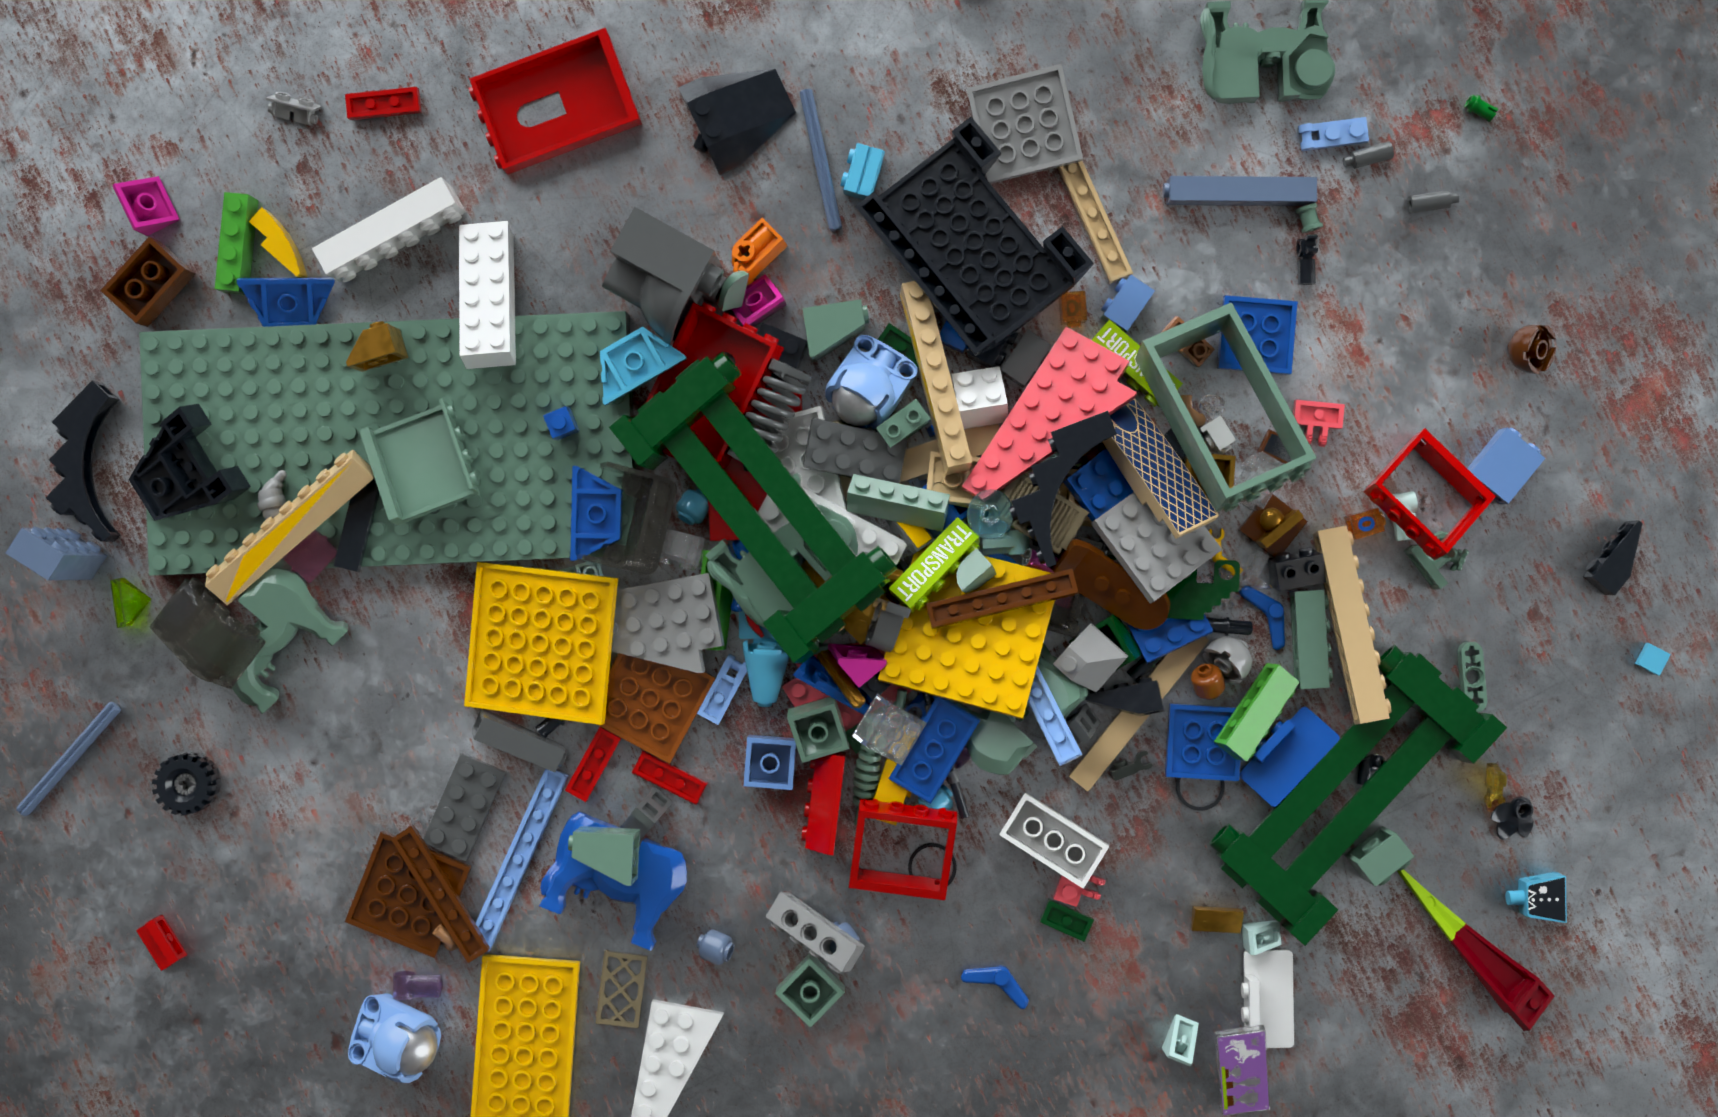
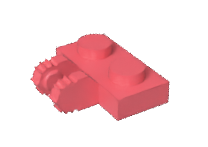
(1318, 414)
(1070, 892)

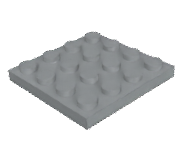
(1028, 122)
(1149, 548)

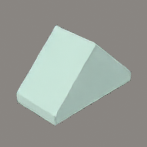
(1260, 936)
(1181, 1040)

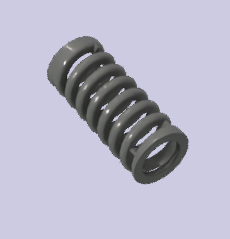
(781, 402)

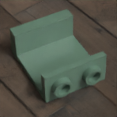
(903, 423)

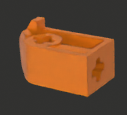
(763, 246)

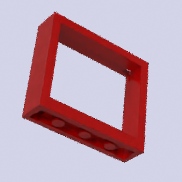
(1451, 470)
(902, 883)

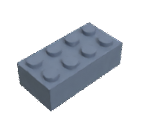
(56, 553)

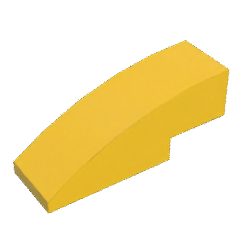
(279, 242)

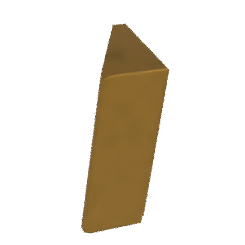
(1217, 919)

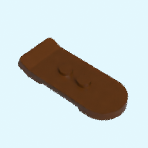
(1111, 586)

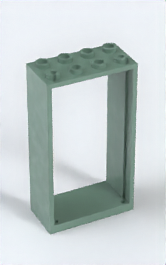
(1224, 320)

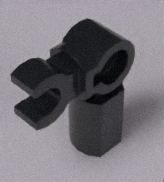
(1306, 250)

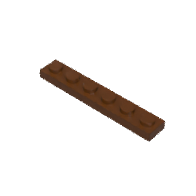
(1002, 598)
(440, 893)

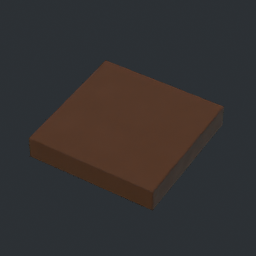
(1254, 530)

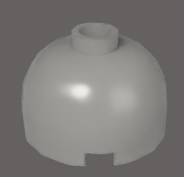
(1231, 657)

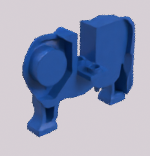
(659, 881)

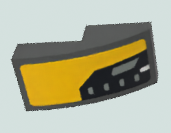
(914, 536)

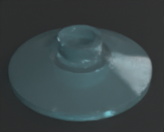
(999, 514)

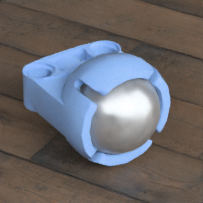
(869, 383)
(394, 1039)

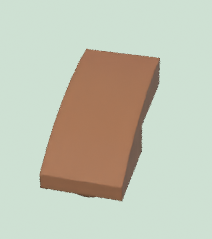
(1195, 353)

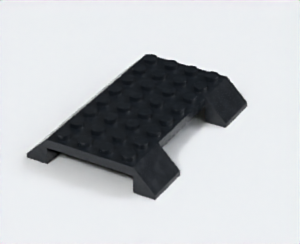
(970, 245)

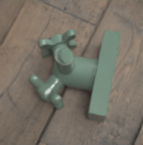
(1429, 567)

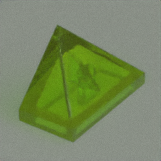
(127, 601)

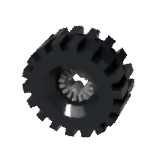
(173, 791)

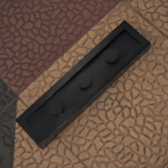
(357, 528)

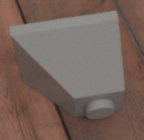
(1090, 659)

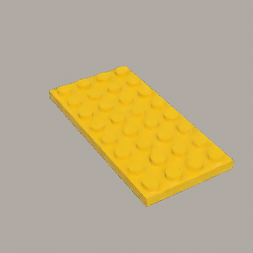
(525, 1037)

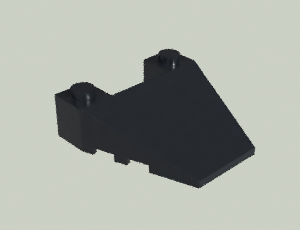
(177, 471)

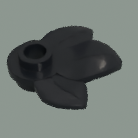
(1512, 819)

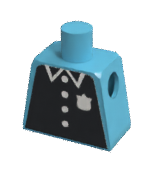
(1541, 897)

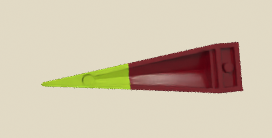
(1508, 982)

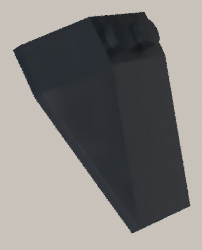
(737, 113)

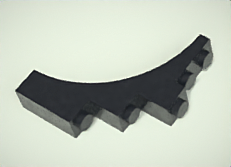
(74, 459)
(1037, 507)

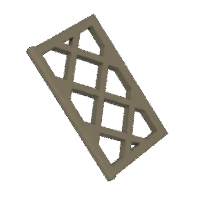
(639, 979)

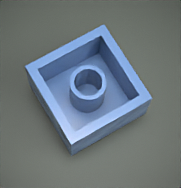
(770, 762)

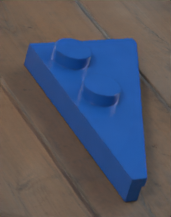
(816, 676)

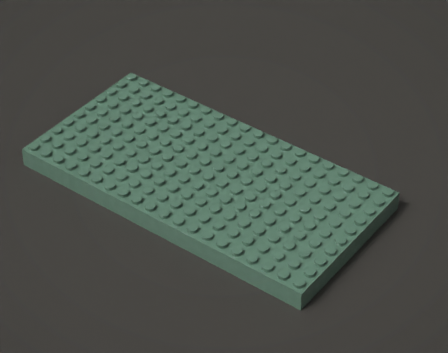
(295, 407)

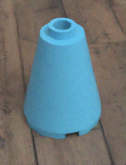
(765, 669)

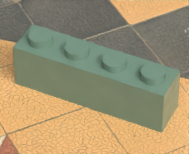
(897, 502)
(1309, 639)

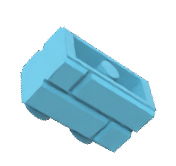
(863, 171)

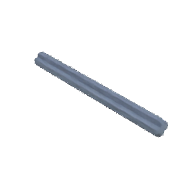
(820, 159)
(68, 759)

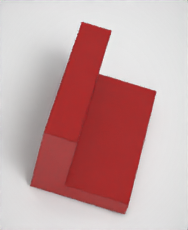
(161, 942)

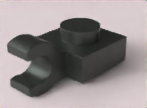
(1123, 768)

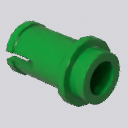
(1480, 107)

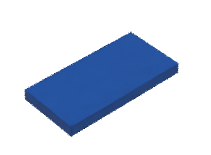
(935, 749)

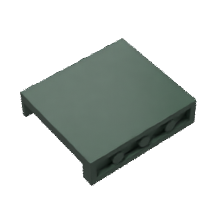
(420, 463)

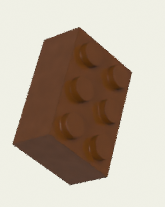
(148, 282)

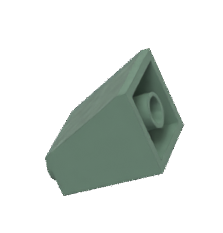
(833, 326)
(608, 851)

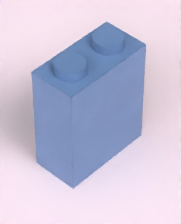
(1506, 464)

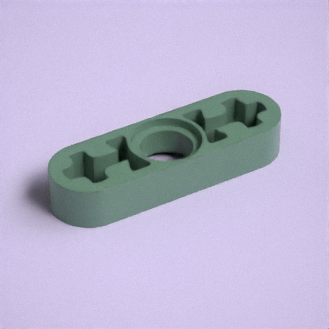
(1480, 669)

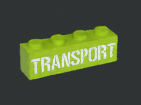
(1119, 342)
(935, 565)

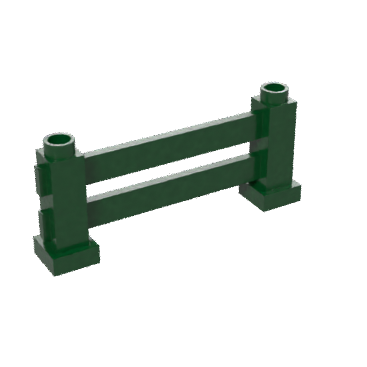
(668, 422)
(1447, 716)

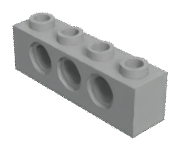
(847, 948)

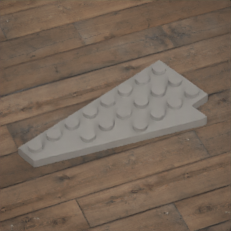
(668, 622)

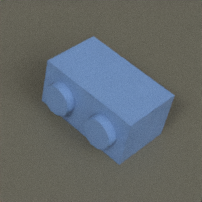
(1127, 303)

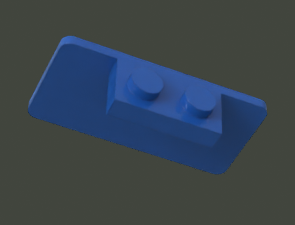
(1288, 755)

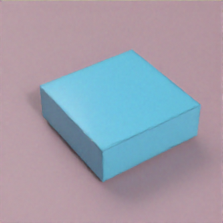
(1652, 659)

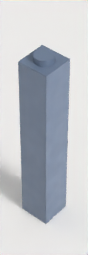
(1240, 191)

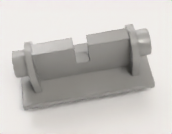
(303, 109)

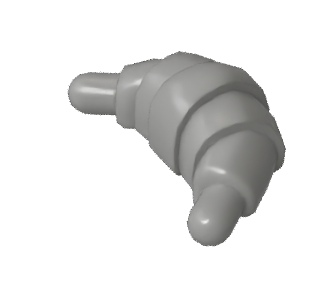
(271, 495)

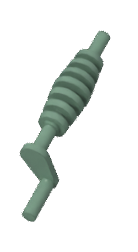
(868, 767)

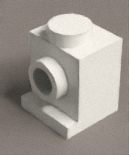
(1217, 435)

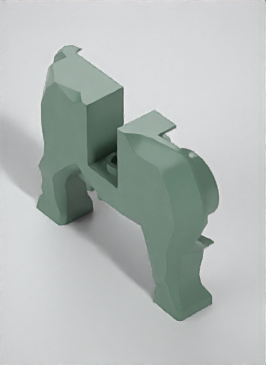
(1234, 55)
(750, 583)
(282, 607)
(998, 743)

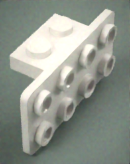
(1269, 995)

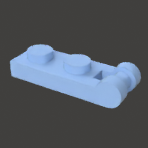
(1334, 134)
(722, 690)

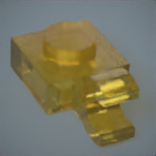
(1494, 781)

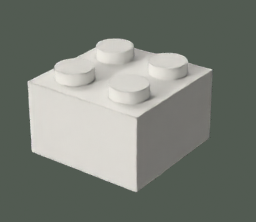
(980, 397)

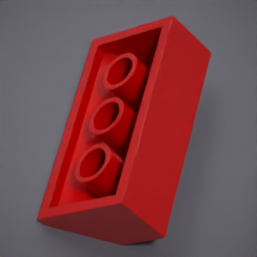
(824, 803)

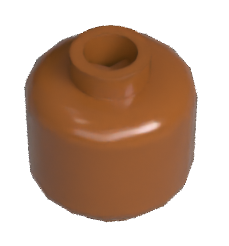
(1208, 681)

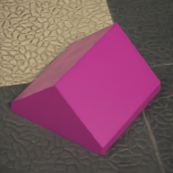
(146, 204)
(759, 302)
(858, 661)

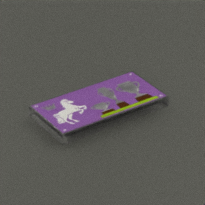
(1242, 1070)

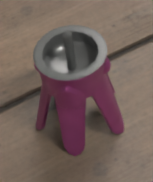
(1031, 560)

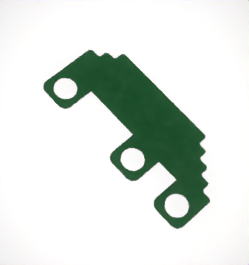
(1194, 599)

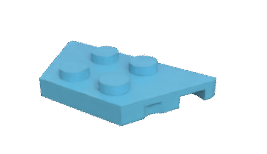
(635, 362)

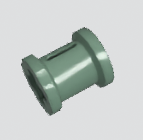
(1309, 218)

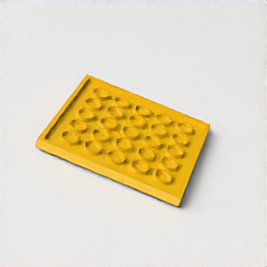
(541, 642)
(975, 661)

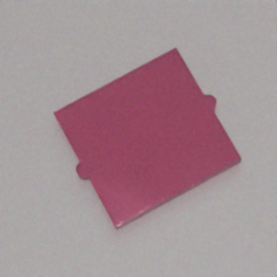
(311, 556)

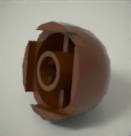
(1532, 348)

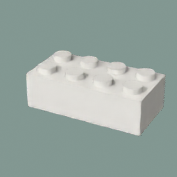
(1054, 840)

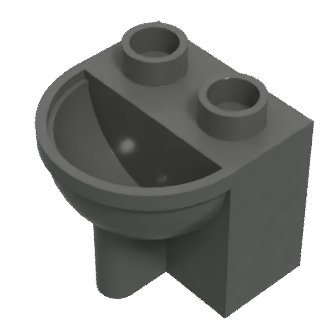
(662, 272)

